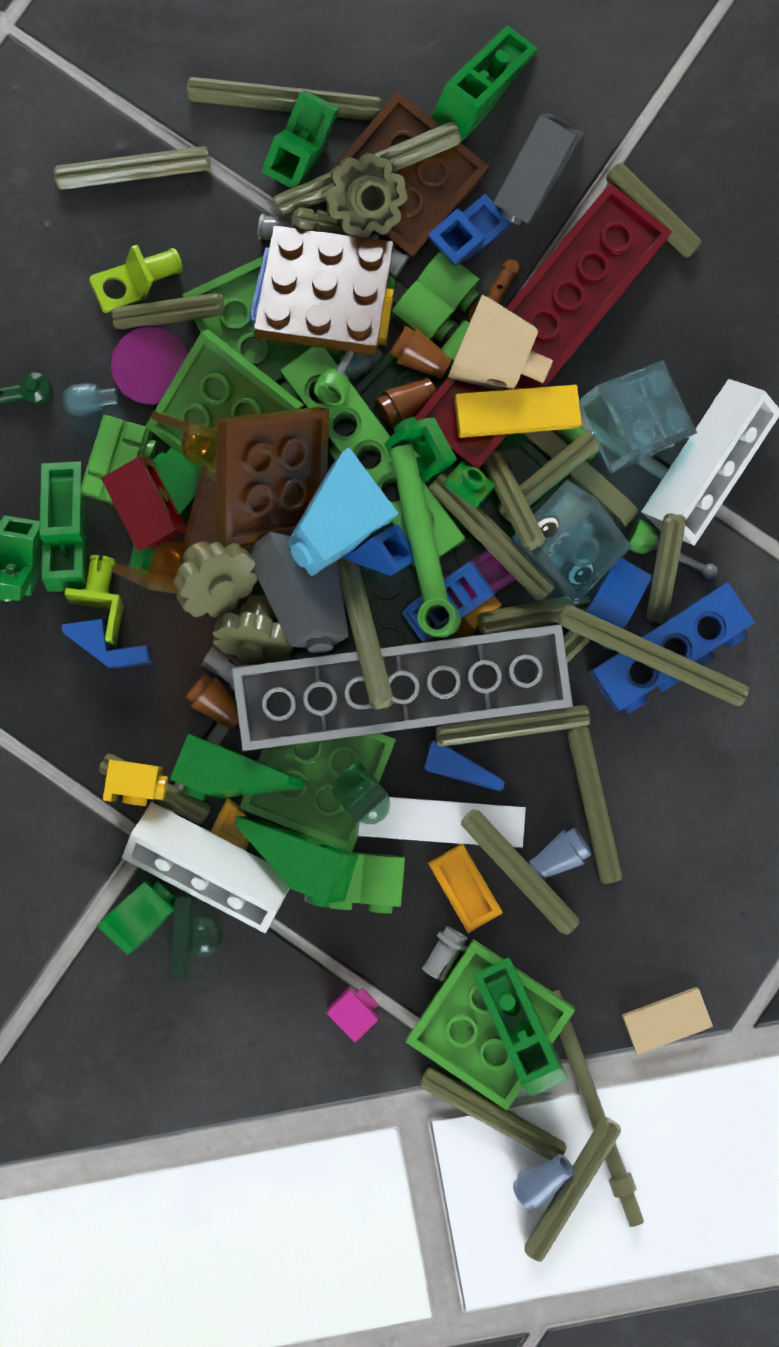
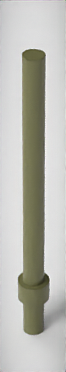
(621, 1182)

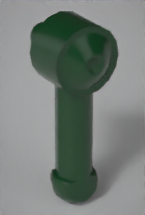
(33, 388)

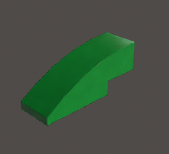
(63, 527)

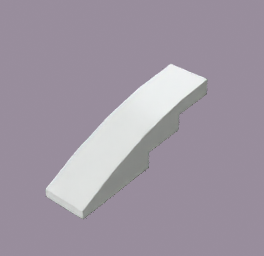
(442, 821)

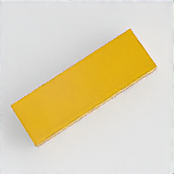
(517, 411)

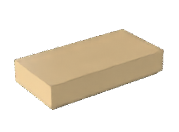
(667, 1020)

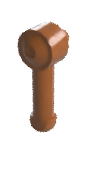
(510, 270)

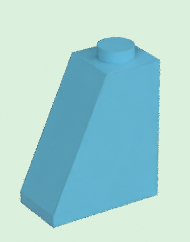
(340, 515)

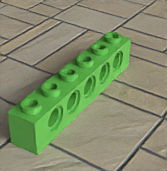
(300, 380)

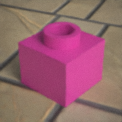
(354, 1012)

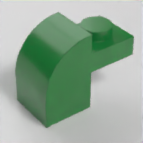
(302, 144)
(19, 557)

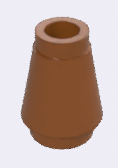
(420, 353)
(404, 401)
(213, 701)

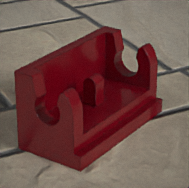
(144, 503)

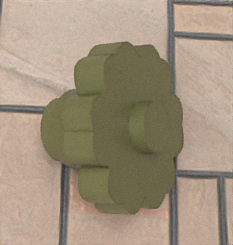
(365, 195)
(214, 578)
(253, 634)

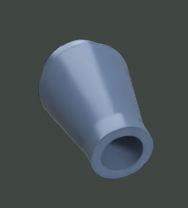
(561, 854)
(539, 1183)

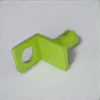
(136, 276)
(97, 595)

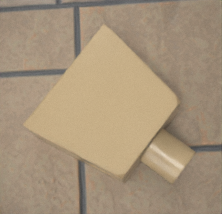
(498, 349)

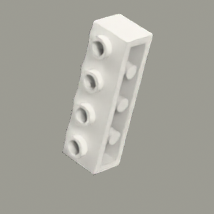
(708, 460)
(206, 867)

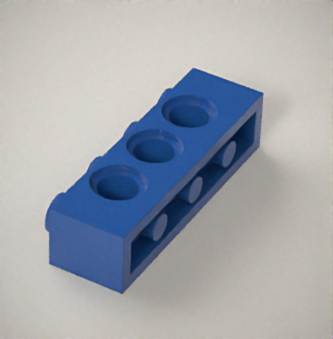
(718, 606)

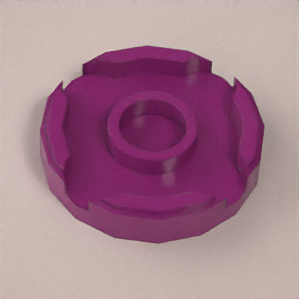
(147, 363)

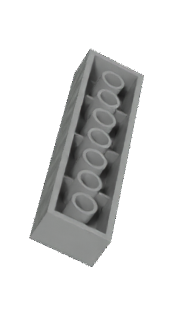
(428, 684)

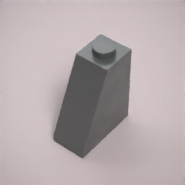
(537, 168)
(305, 606)

